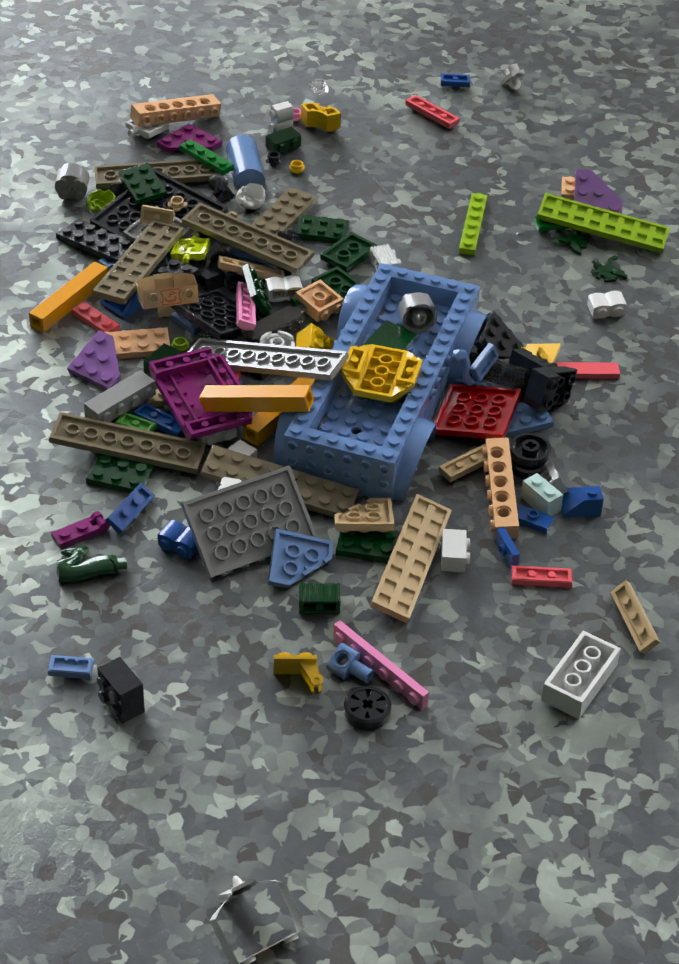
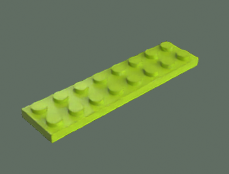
(603, 223)

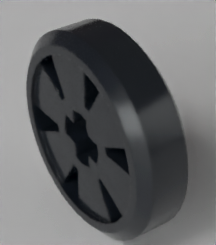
(367, 718)

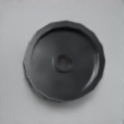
(529, 454)

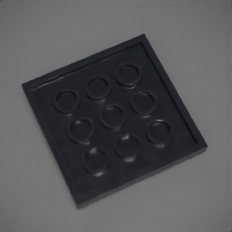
(213, 314)

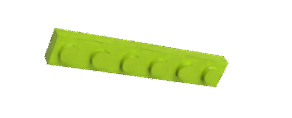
(473, 224)

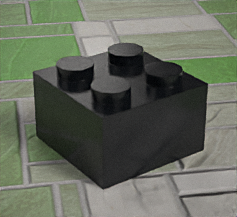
(120, 690)

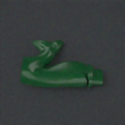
(72, 570)

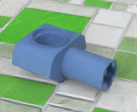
(352, 666)

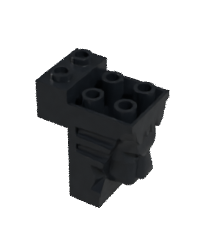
(547, 381)

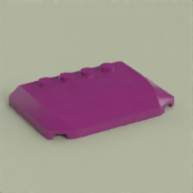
(184, 379)

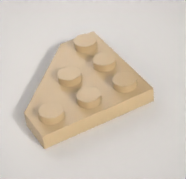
(372, 516)

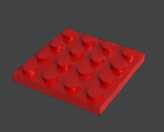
(477, 411)

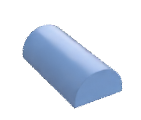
(243, 153)

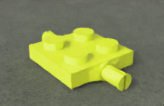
(191, 248)

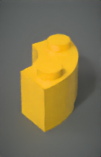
(323, 117)

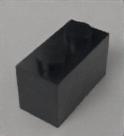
(210, 275)

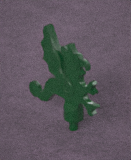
(574, 240)
(608, 271)

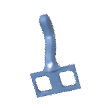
(462, 355)

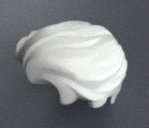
(251, 196)

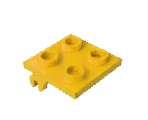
(544, 351)
(302, 664)

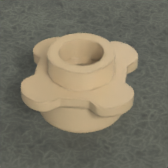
(177, 203)

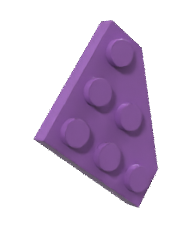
(594, 192)
(97, 362)

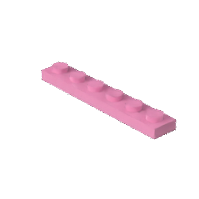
(245, 308)
(382, 666)

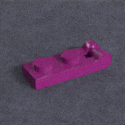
(80, 530)

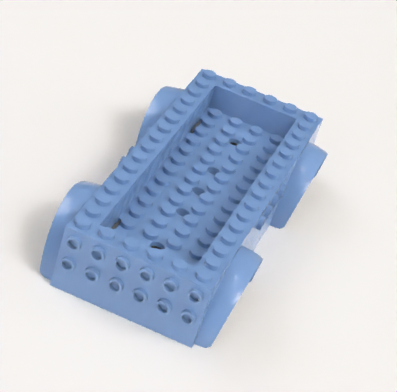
(371, 440)

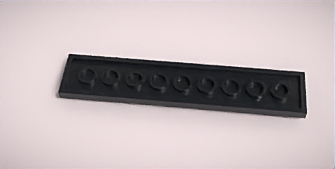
(112, 246)

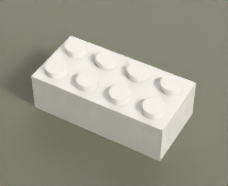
(580, 674)

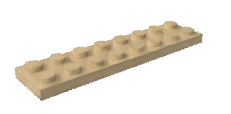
(410, 558)

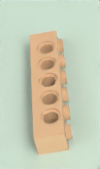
(175, 110)
(501, 486)

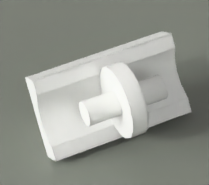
(512, 76)

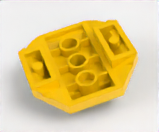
(381, 372)

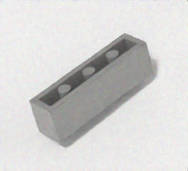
(120, 397)

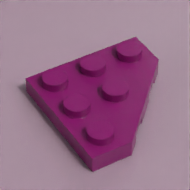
(186, 133)

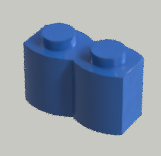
(178, 539)

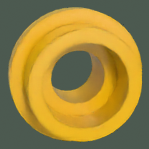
(296, 166)

